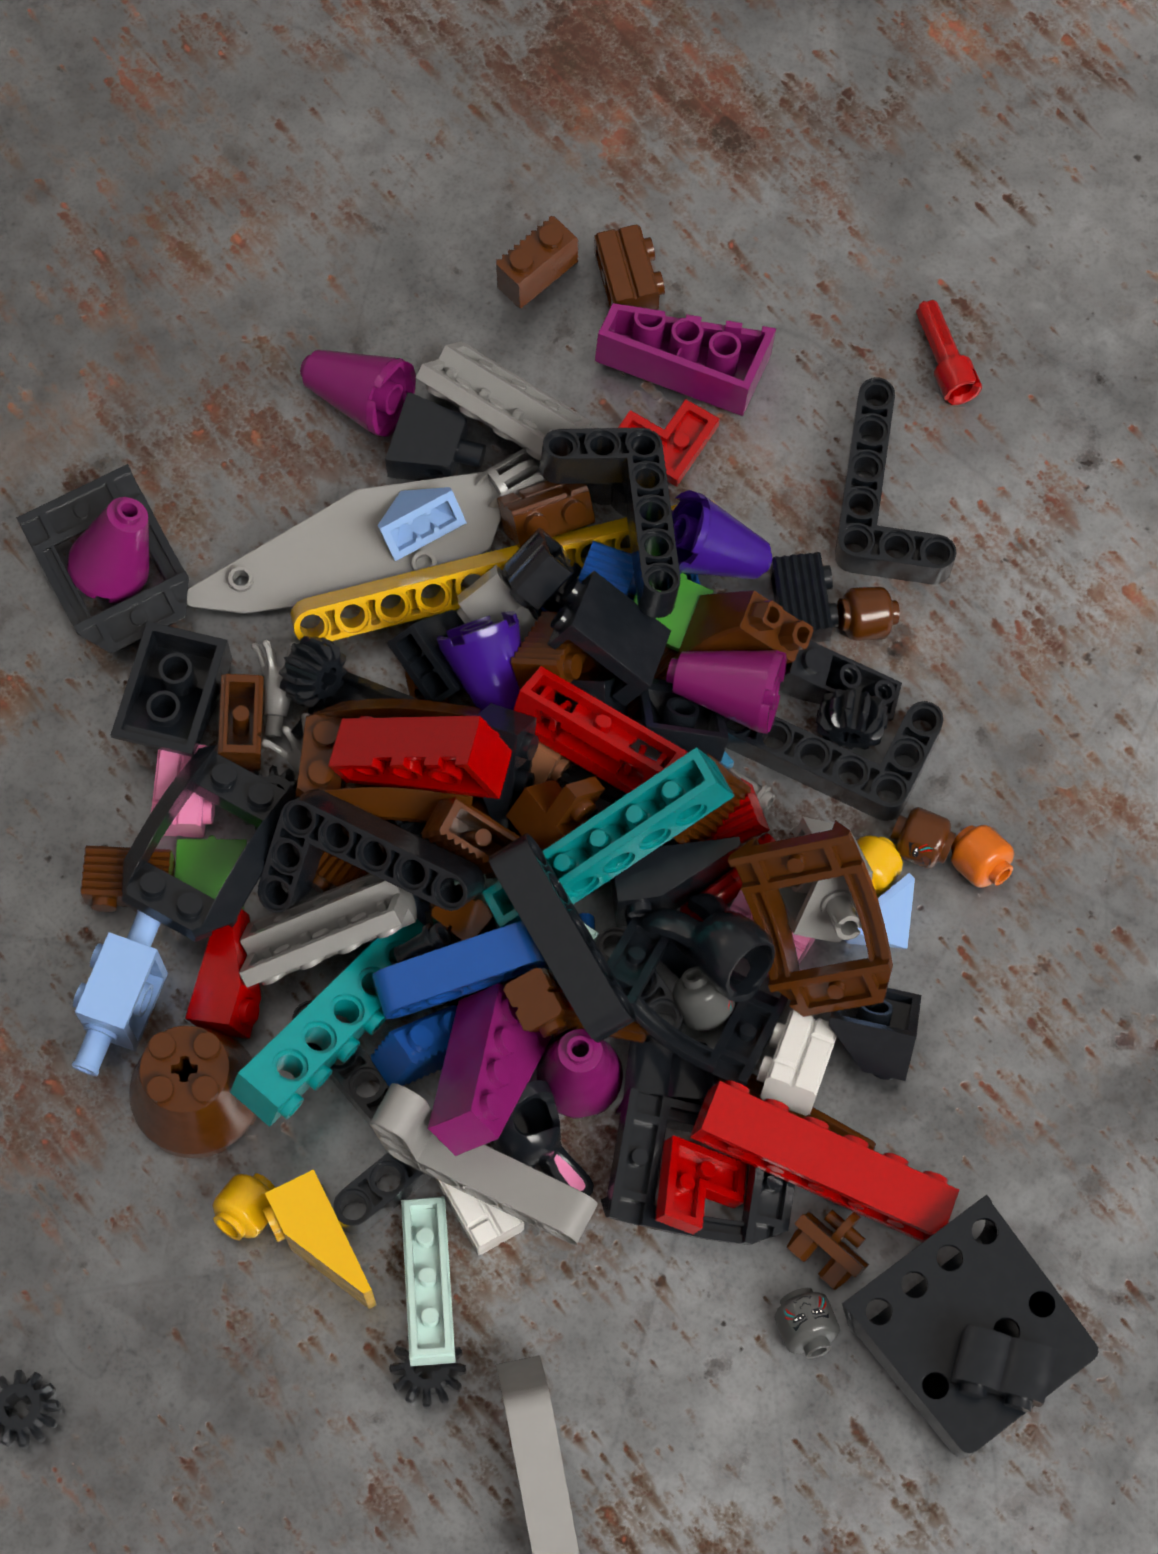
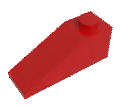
(220, 994)

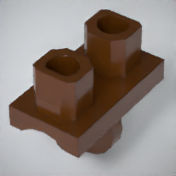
(844, 1260)

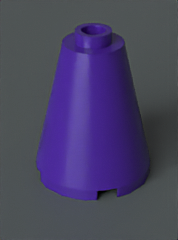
(715, 541)
(482, 658)

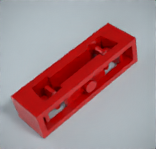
(593, 733)

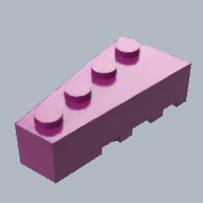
(687, 355)
(483, 1071)

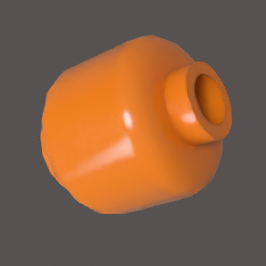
(982, 856)

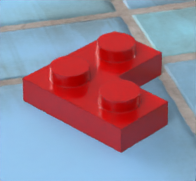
(682, 437)
(692, 1175)

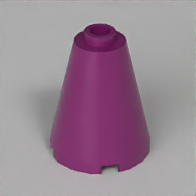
(361, 386)
(113, 552)
(732, 683)
(581, 1074)

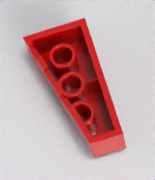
(423, 754)

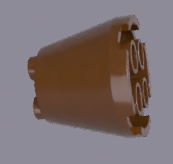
(184, 1109)

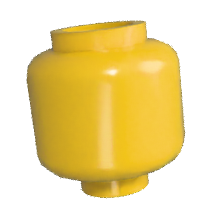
(883, 860)
(240, 1206)

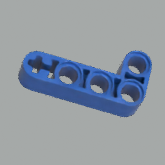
(456, 970)

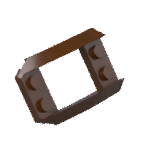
(383, 802)
(806, 860)

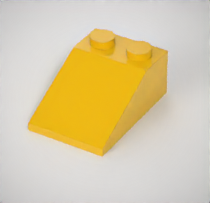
(309, 1224)

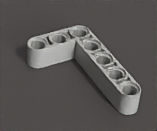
(480, 1172)
(537, 1456)

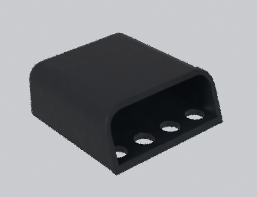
(984, 1285)

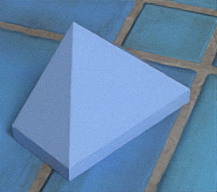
(418, 519)
(896, 912)

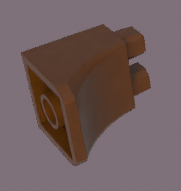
(744, 623)

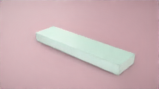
(428, 1281)

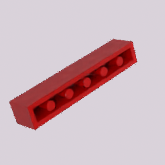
(824, 1161)

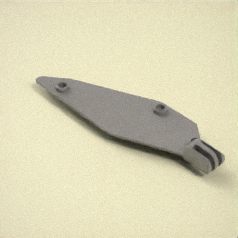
(347, 549)

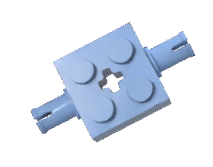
(119, 993)

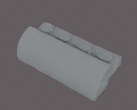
(497, 397)
(324, 927)

